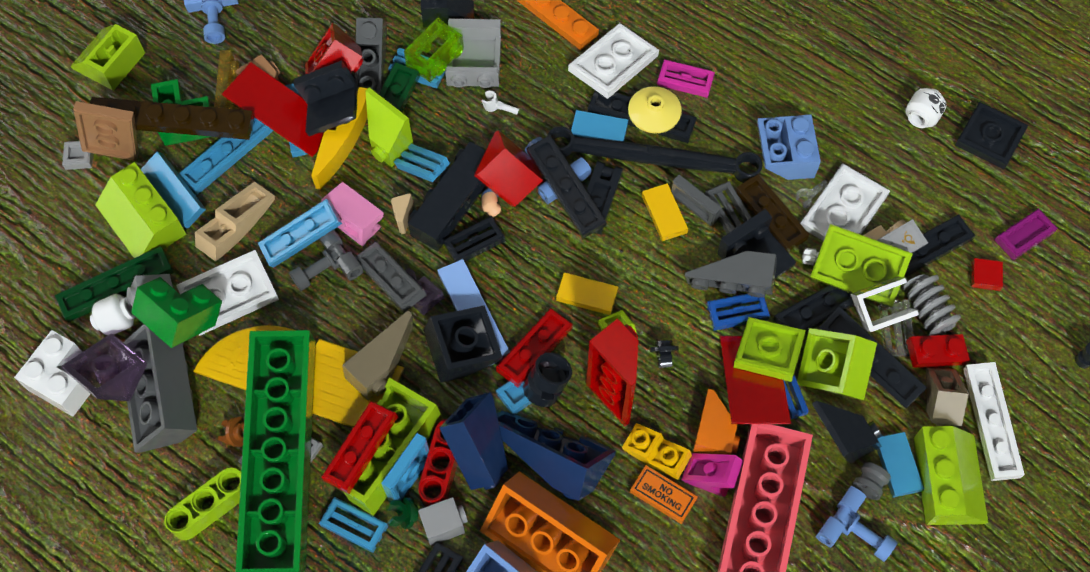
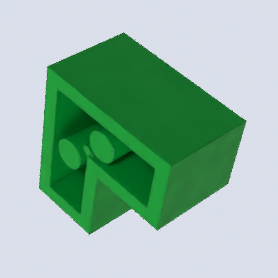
(172, 93)
(175, 315)

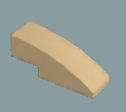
(233, 221)

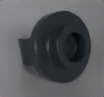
(664, 351)

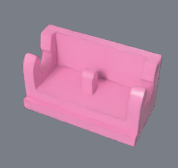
(356, 213)

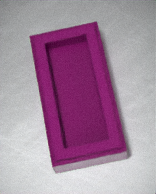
(1025, 234)

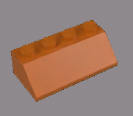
(547, 529)

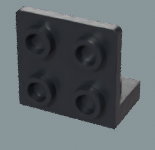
(329, 96)
(756, 237)

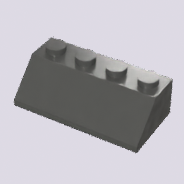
(162, 403)

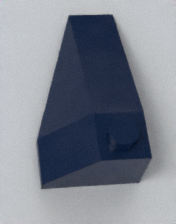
(561, 461)

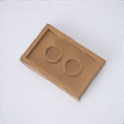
(106, 130)

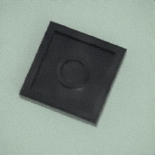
(991, 135)

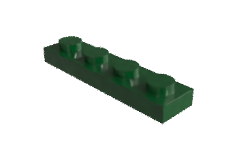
(80, 298)

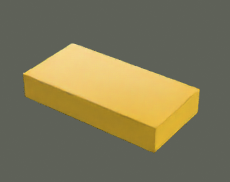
(664, 212)
(587, 293)

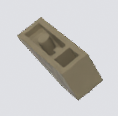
(379, 358)

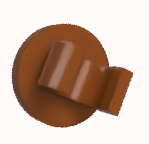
(234, 432)

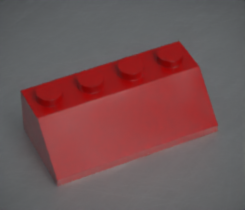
(614, 368)

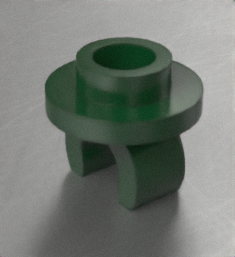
(406, 511)

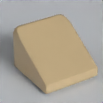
(402, 209)

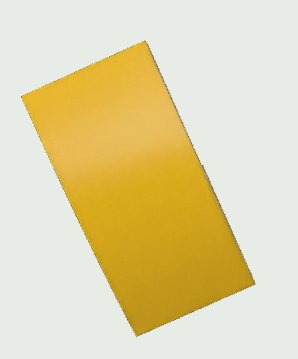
(656, 451)

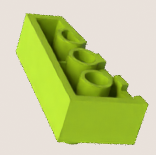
(414, 416)

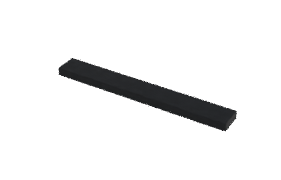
(822, 304)

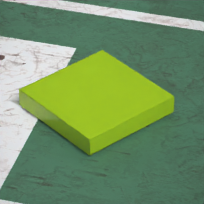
(769, 349)

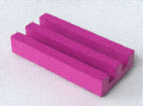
(685, 82)

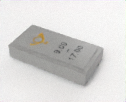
(906, 237)

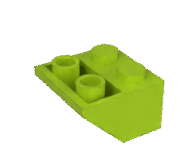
(110, 56)

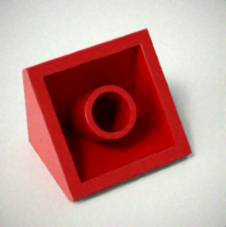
(508, 170)

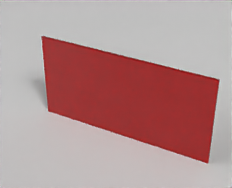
(274, 106)
(752, 396)

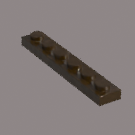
(185, 118)

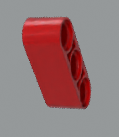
(435, 477)

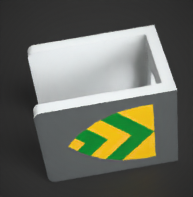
(885, 321)

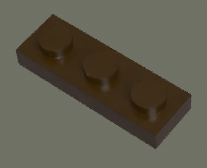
(783, 226)

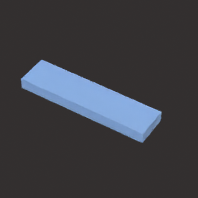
(466, 295)

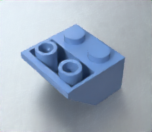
(789, 146)

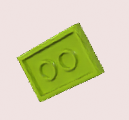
(859, 262)

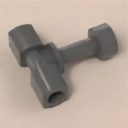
(333, 256)

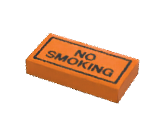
(663, 494)

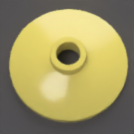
(652, 118)

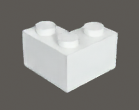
(46, 377)

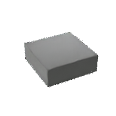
(75, 158)

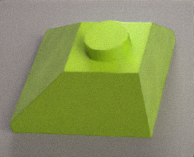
(387, 128)

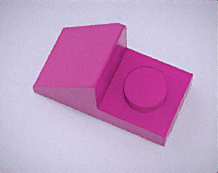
(712, 472)

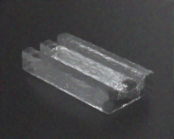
(908, 329)

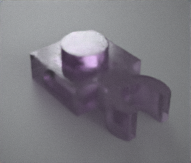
(433, 294)

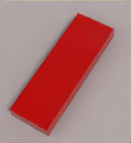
(539, 340)
(359, 447)

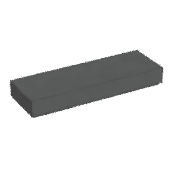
(390, 277)

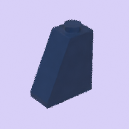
(477, 441)

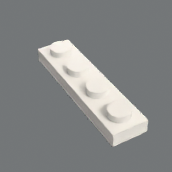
(993, 422)

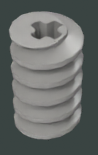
(931, 304)

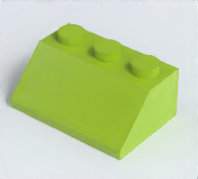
(138, 212)
(949, 476)

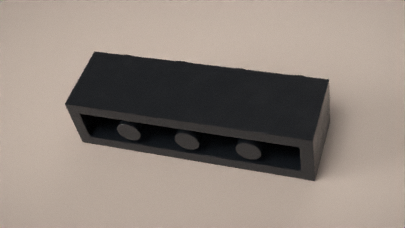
(449, 200)

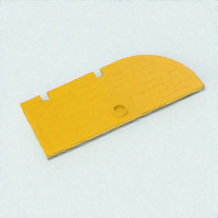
(332, 393)

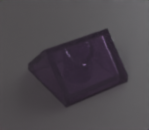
(107, 369)

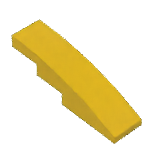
(338, 144)

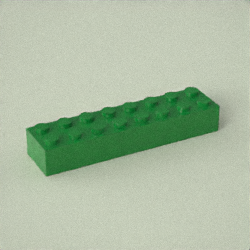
(276, 452)

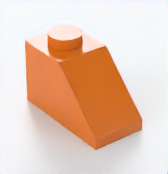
(715, 429)

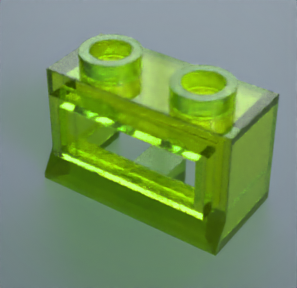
(442, 57)

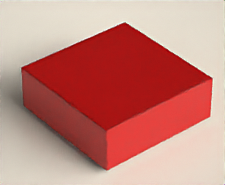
(987, 274)

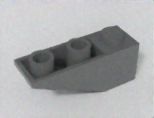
(372, 38)
(742, 272)

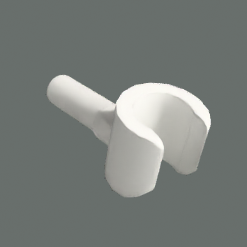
(494, 104)

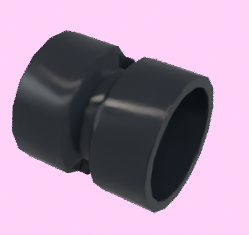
(547, 379)

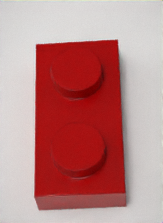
(937, 350)

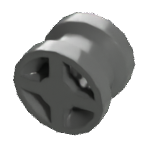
(872, 480)

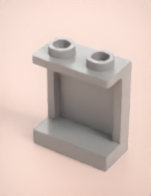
(481, 54)

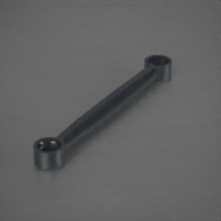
(657, 155)

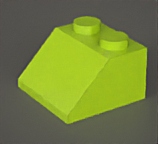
(836, 363)

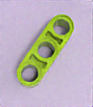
(192, 505)

